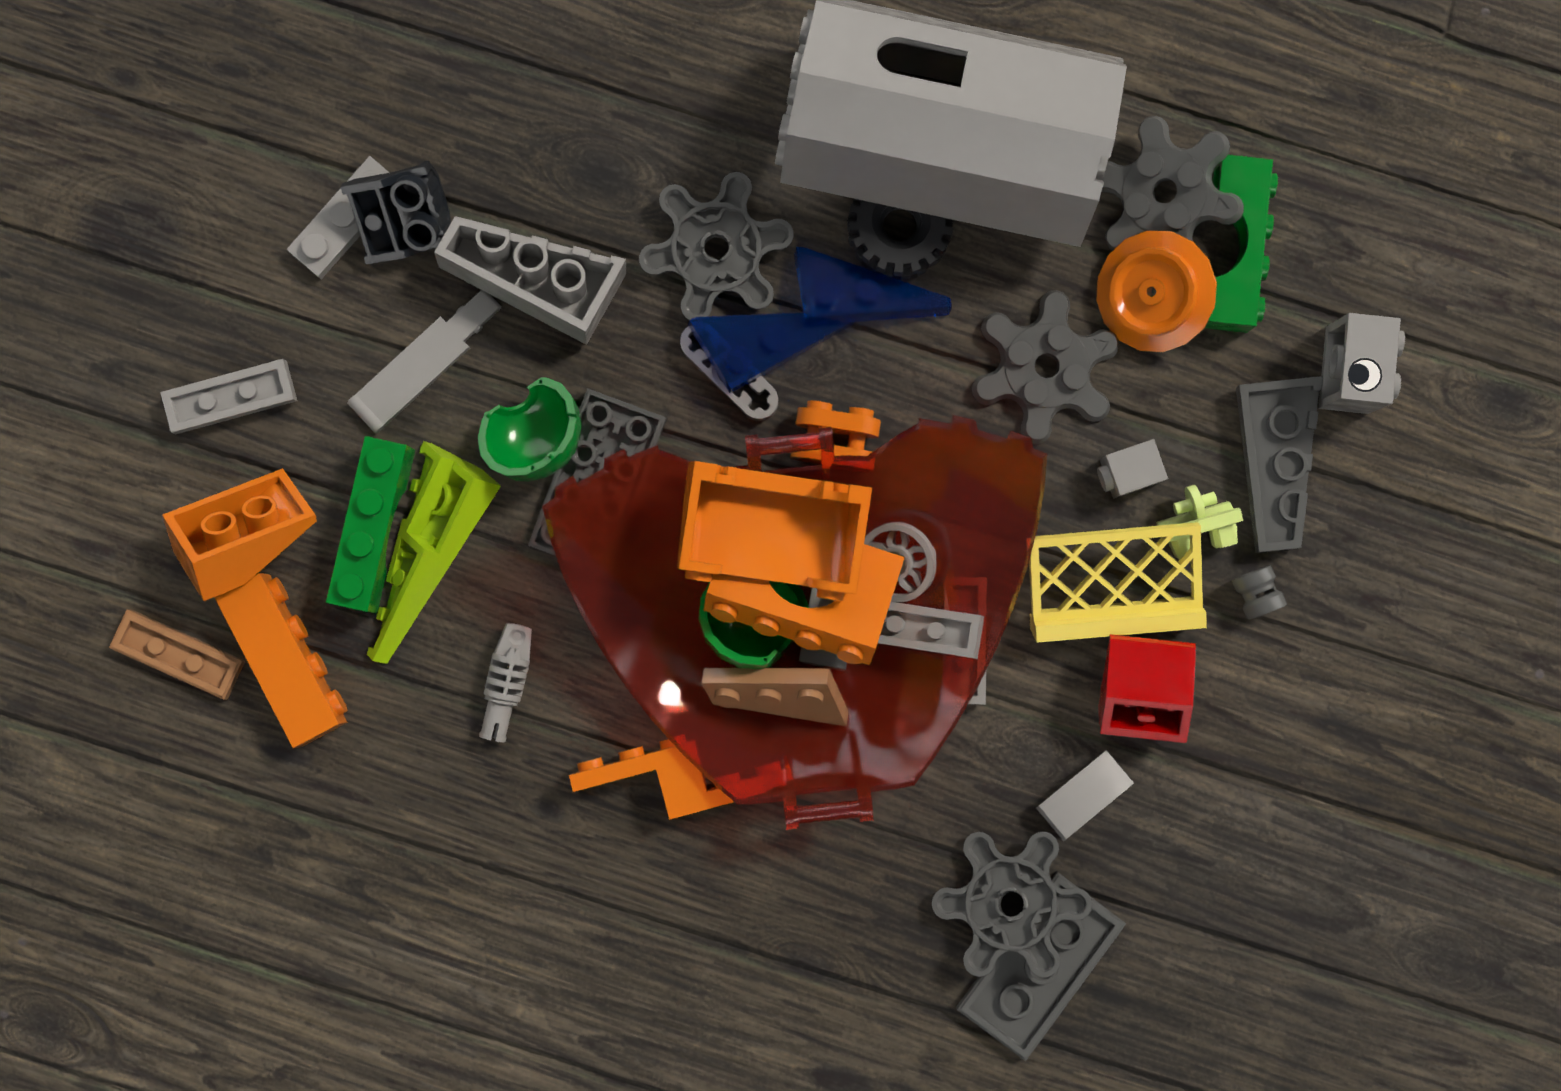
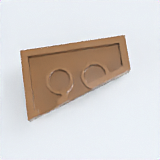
(778, 691)

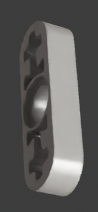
(744, 401)

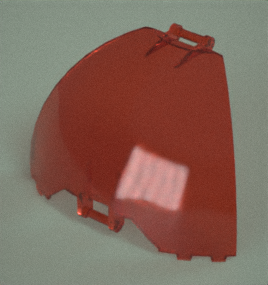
(955, 484)

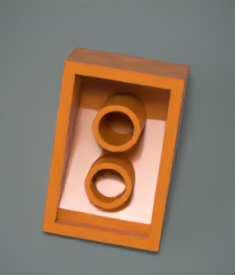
(237, 531)

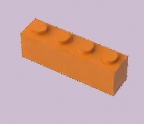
(282, 660)

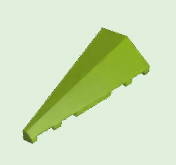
(443, 515)

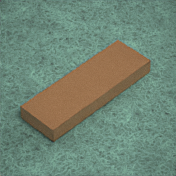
(177, 654)

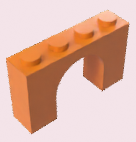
(843, 627)

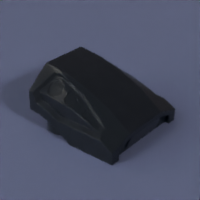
(399, 212)

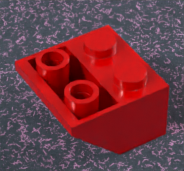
(1147, 688)

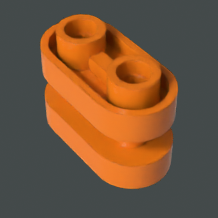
(856, 424)

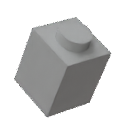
(1131, 469)

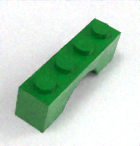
(1238, 291)
(362, 549)

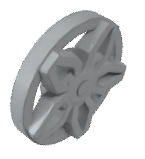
(909, 562)

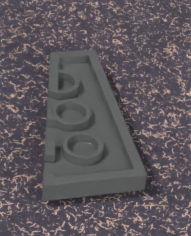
(1277, 449)

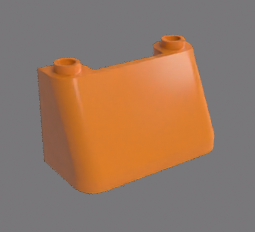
(773, 528)

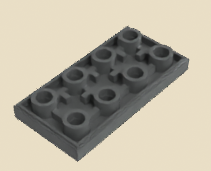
(605, 430)

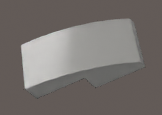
(1084, 795)

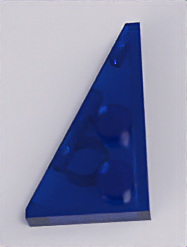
(849, 293)
(755, 344)

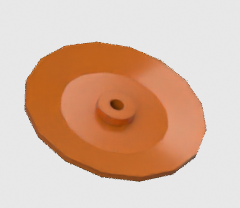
(1182, 285)

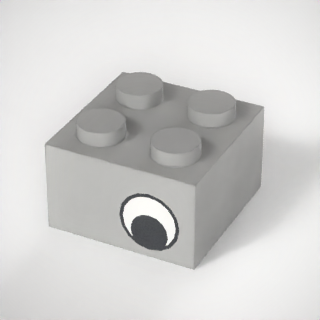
(1361, 363)

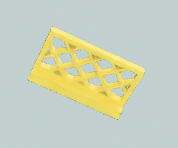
(1128, 616)

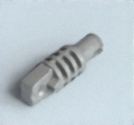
(506, 679)

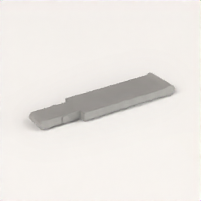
(421, 363)

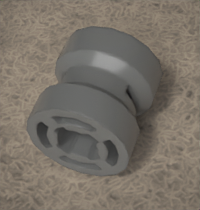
(1254, 583)

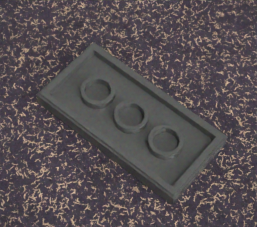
(1021, 1006)

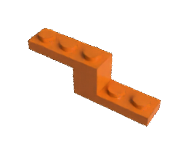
(680, 781)

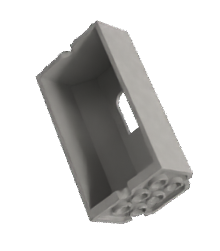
(1002, 151)

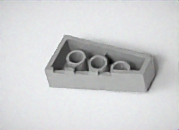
(538, 277)

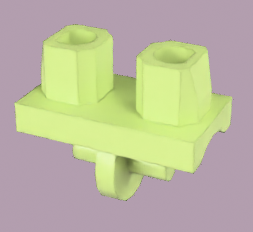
(1217, 519)

